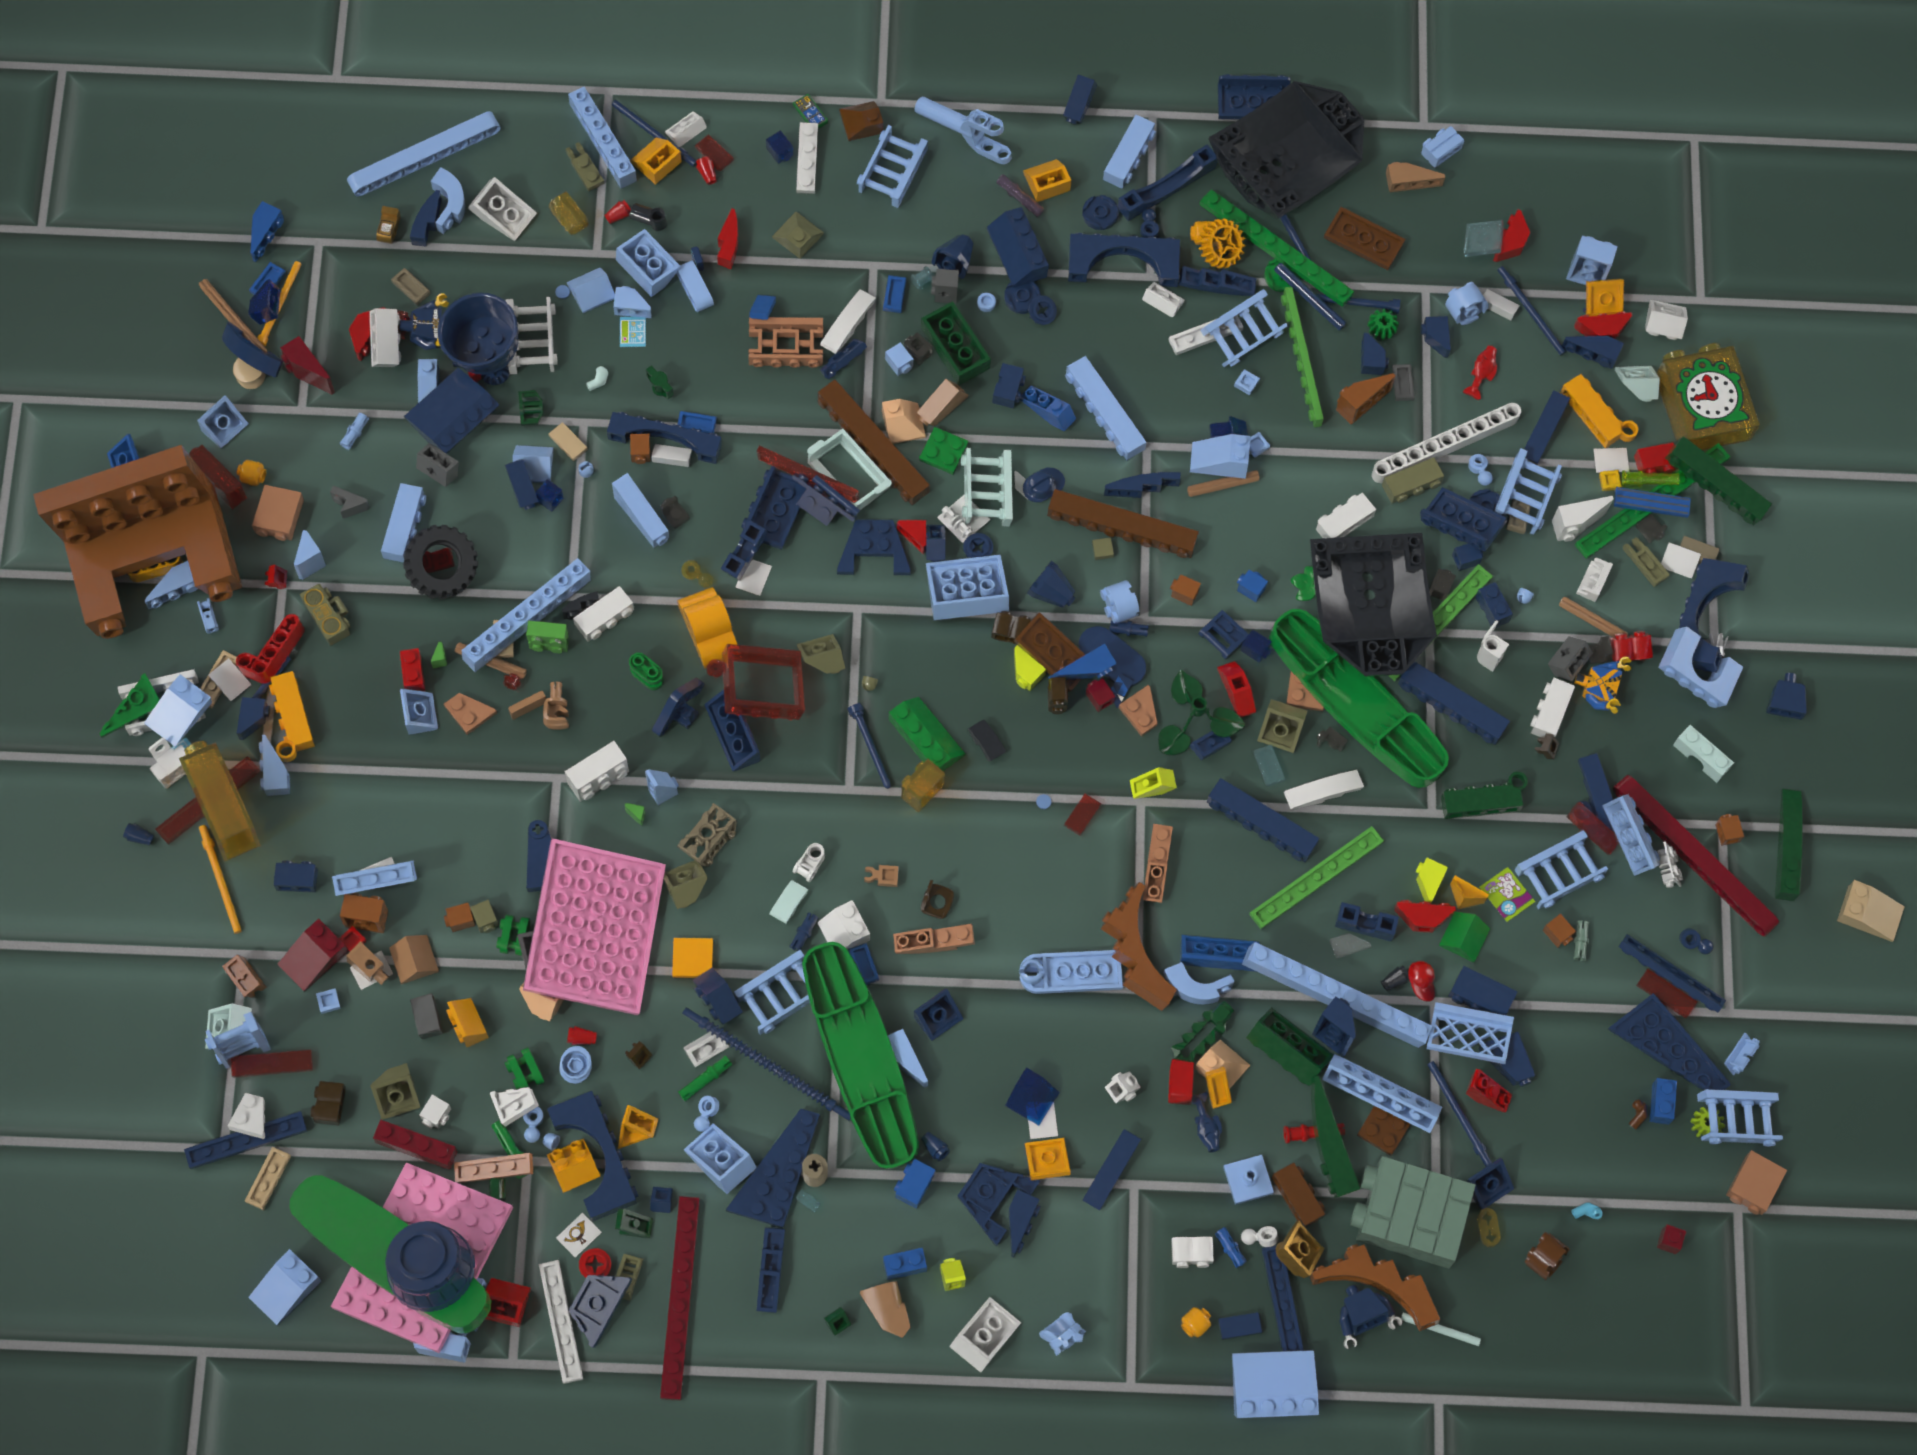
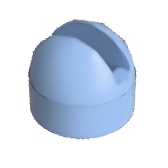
(588, 471)
(1524, 596)
(551, 1141)

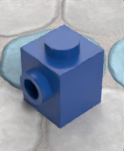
(1252, 585)

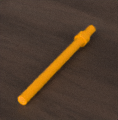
(263, 337)
(208, 845)

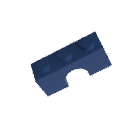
(741, 557)
(1378, 926)

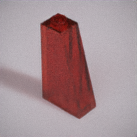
(224, 482)

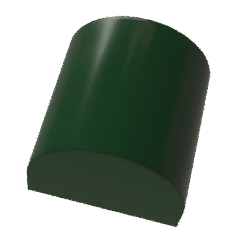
(497, 1188)
(837, 1321)

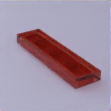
(271, 1063)

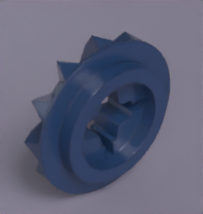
(1043, 302)
(502, 376)
(977, 539)

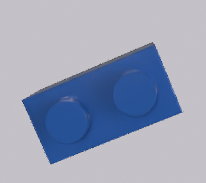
(1663, 1101)
(915, 1183)
(904, 1264)

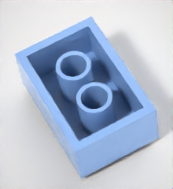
(1591, 260)

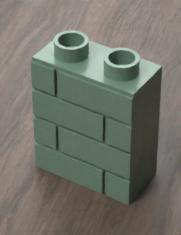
(1413, 1211)

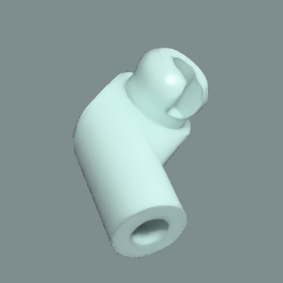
(600, 378)

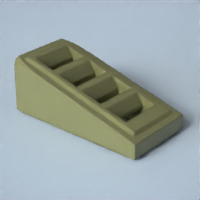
(622, 1267)

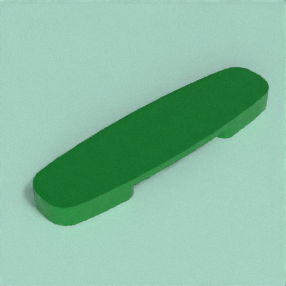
(1358, 702)
(861, 1055)
(361, 1236)

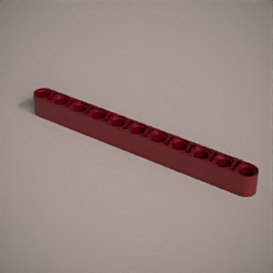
(1698, 857)

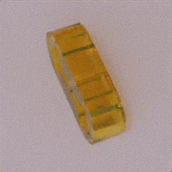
(1484, 1228)

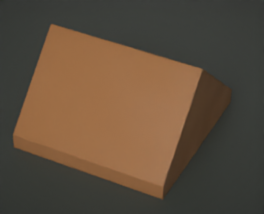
(413, 958)

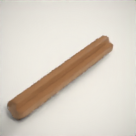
(1222, 483)
(1590, 617)
(498, 664)

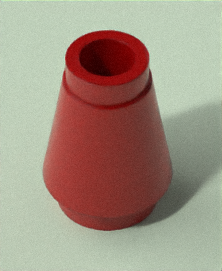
(706, 169)
(618, 212)
(581, 1036)

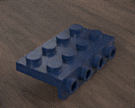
(1245, 93)
(776, 506)
(1463, 519)

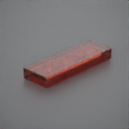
(1593, 827)
(1666, 993)

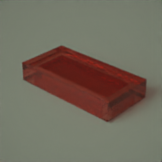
(711, 148)
(1082, 814)

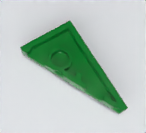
(138, 703)

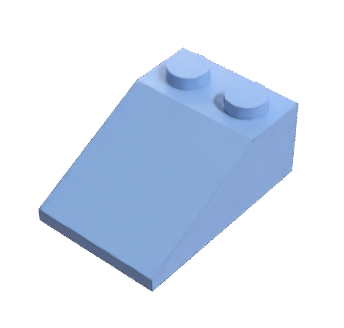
(1221, 456)
(178, 710)
(720, 1158)
(284, 1287)

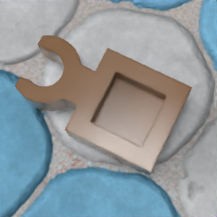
(885, 875)

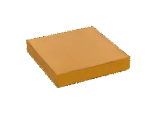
(1604, 296)
(691, 957)
(1047, 1158)

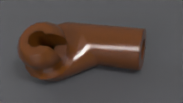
(1641, 1113)

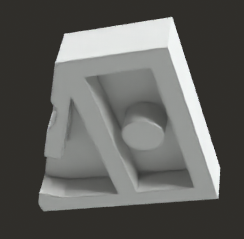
(513, 1104)
(249, 1116)

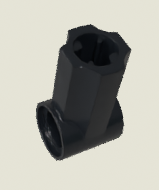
(648, 215)

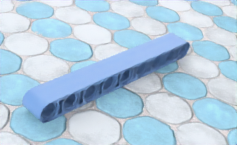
(423, 154)

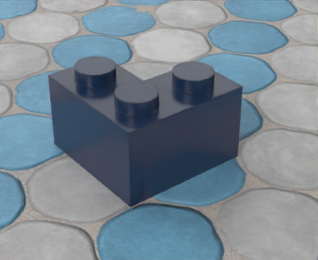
(717, 995)

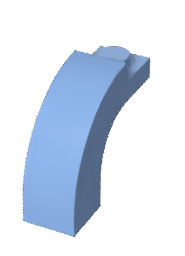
(452, 190)
(1193, 991)

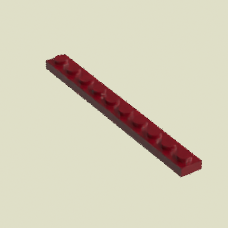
(680, 1298)

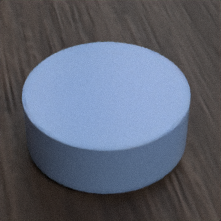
(986, 302)

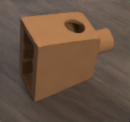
(361, 957)

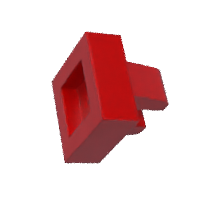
(276, 577)

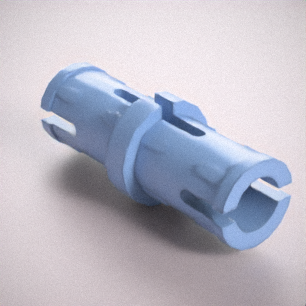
(354, 431)

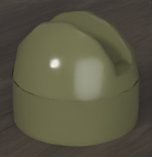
(869, 683)

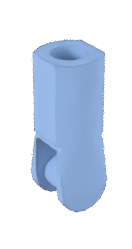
(208, 617)

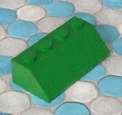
(925, 733)

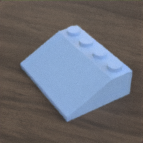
(967, 587)
(1631, 834)
(1274, 1384)

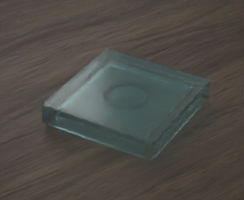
(1483, 238)

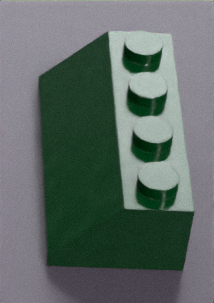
(1289, 1046)

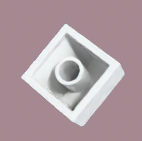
(1666, 320)
(845, 926)

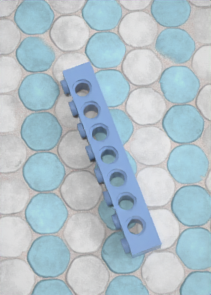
(531, 609)

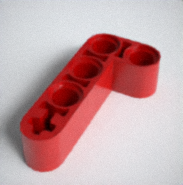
(278, 646)

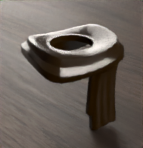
(935, 889)

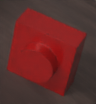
(352, 938)

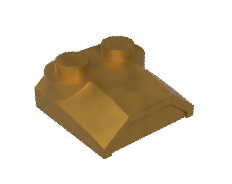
(1299, 1251)

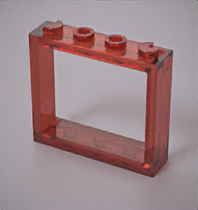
(762, 656)

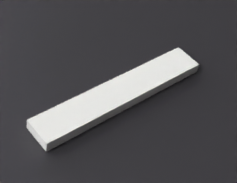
(561, 1322)

